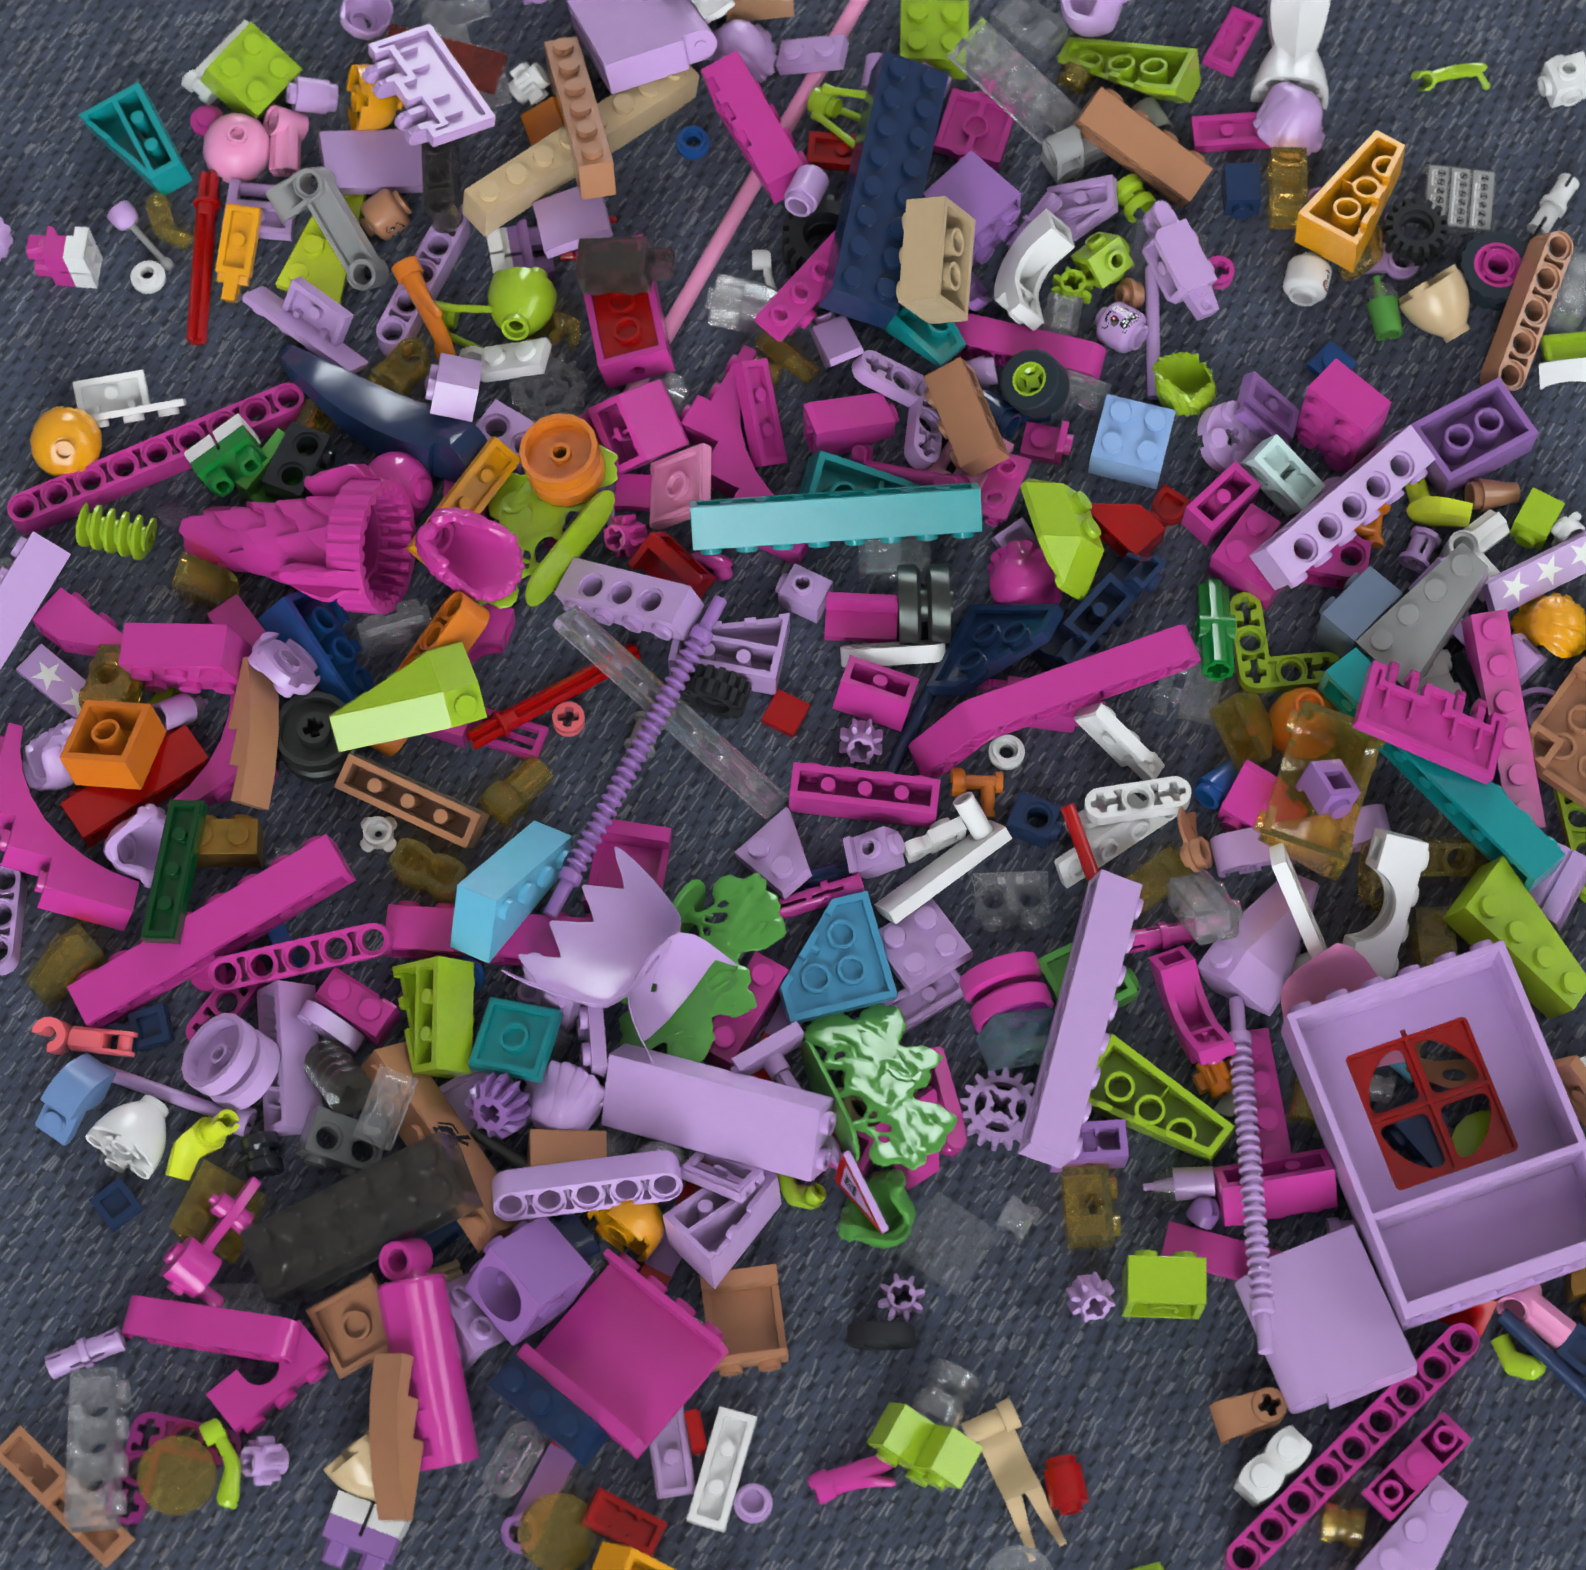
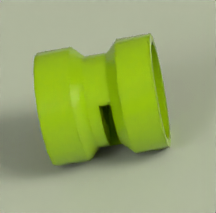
(1133, 196)

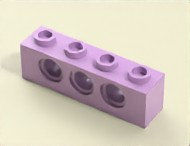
(630, 599)

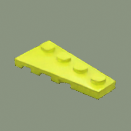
(316, 259)

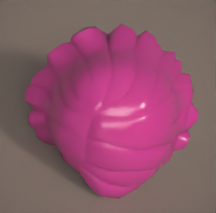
(1022, 575)

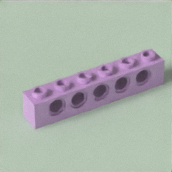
(1277, 556)

